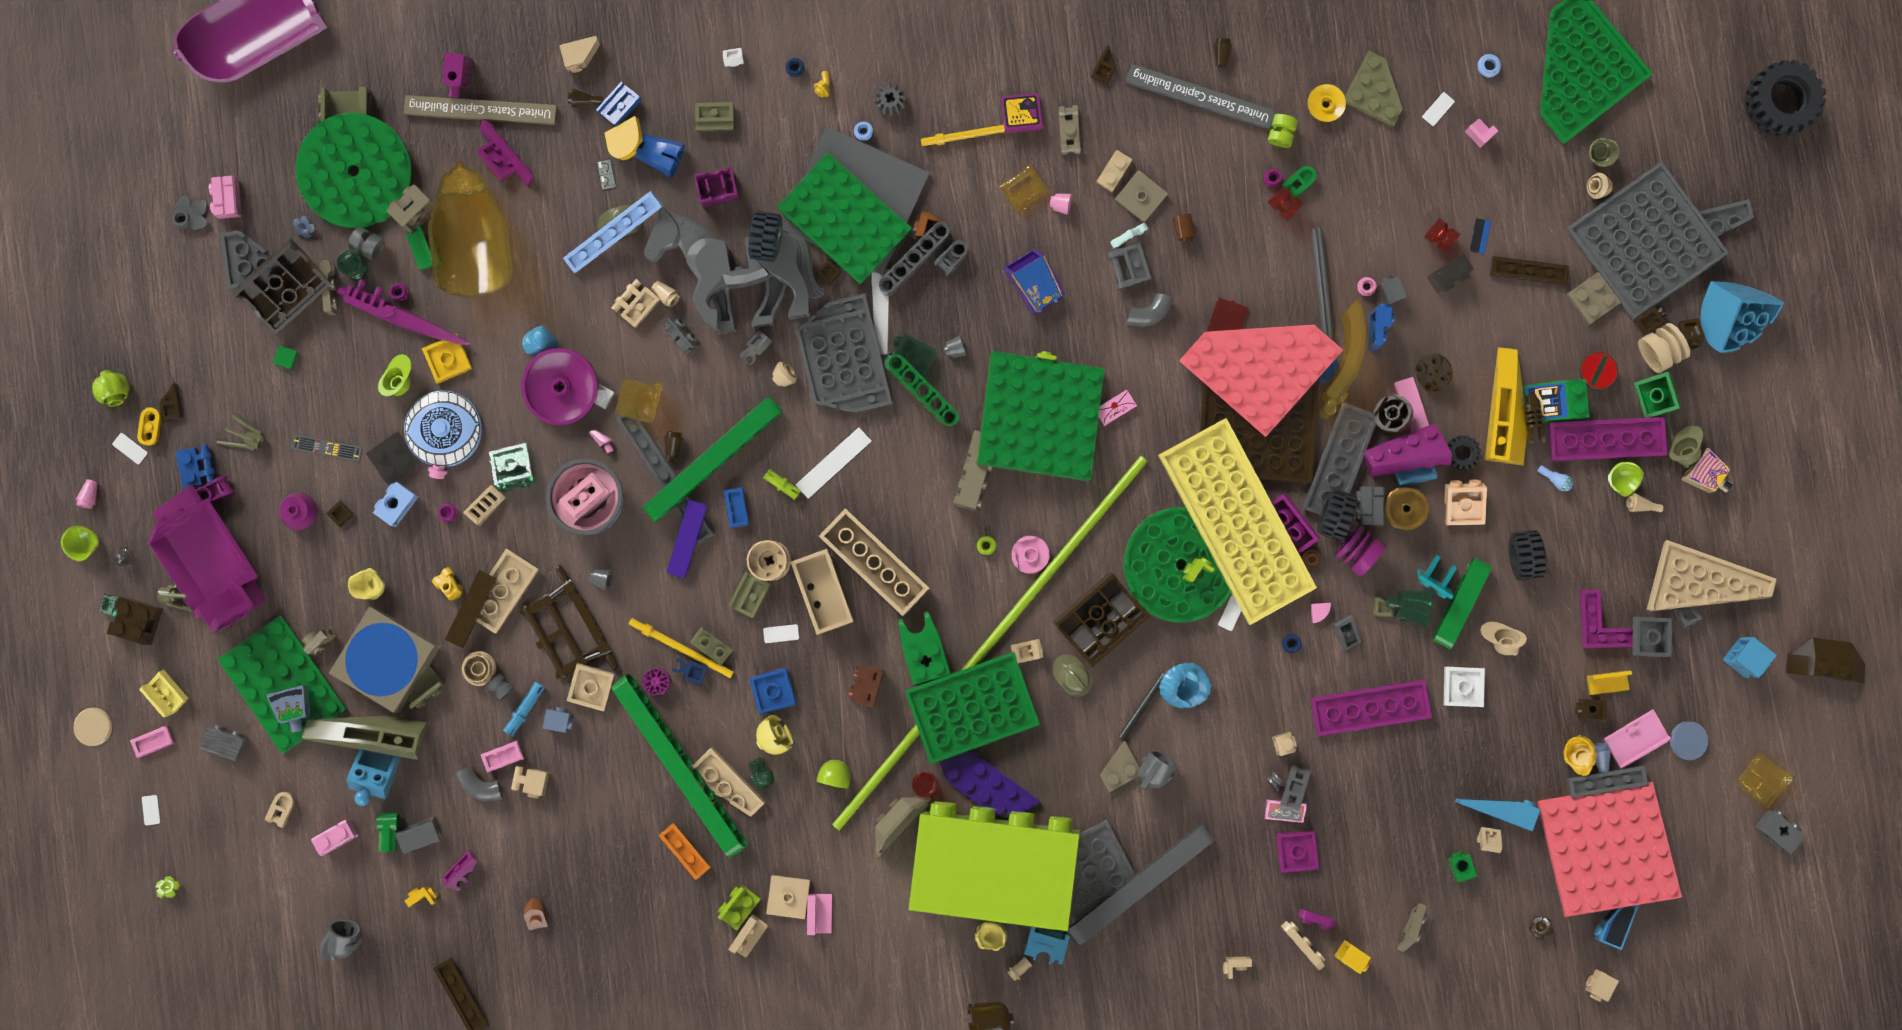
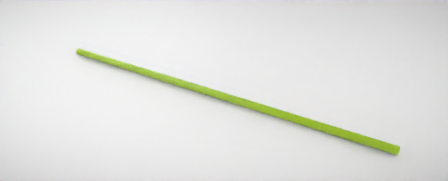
(998, 632)

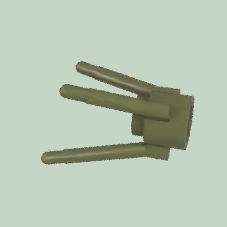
(254, 439)
(170, 595)

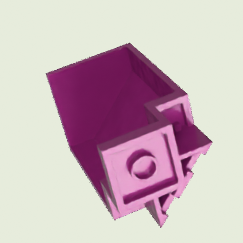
(204, 560)

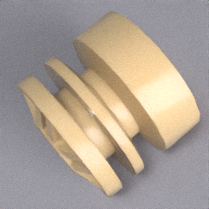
(1664, 348)
(758, 563)

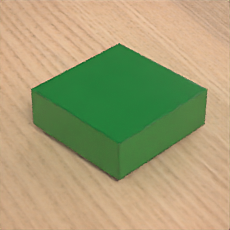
(285, 357)

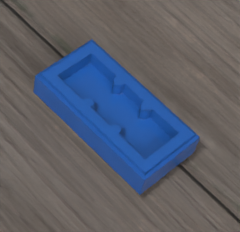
(736, 507)

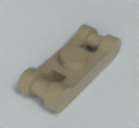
(1069, 130)

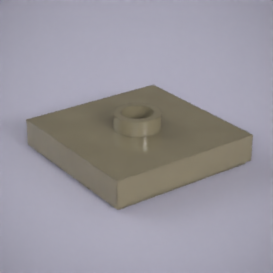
(1141, 196)

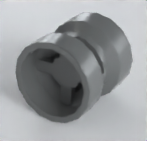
(500, 687)

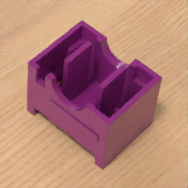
(716, 187)

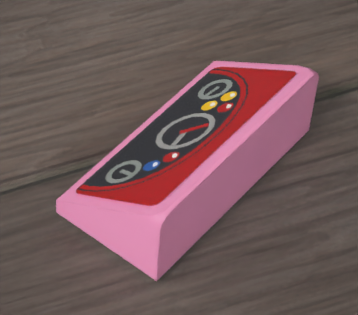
(1274, 813)

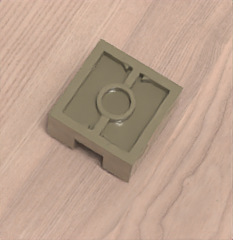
(411, 209)

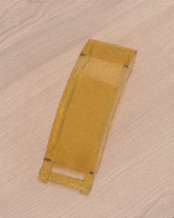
(1354, 345)

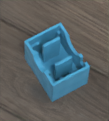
(1749, 657)
(1047, 940)

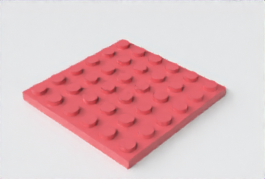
(1609, 850)

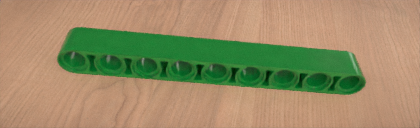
(712, 459)

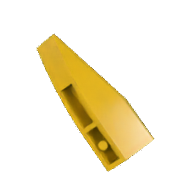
(1507, 419)

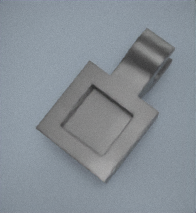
(756, 345)

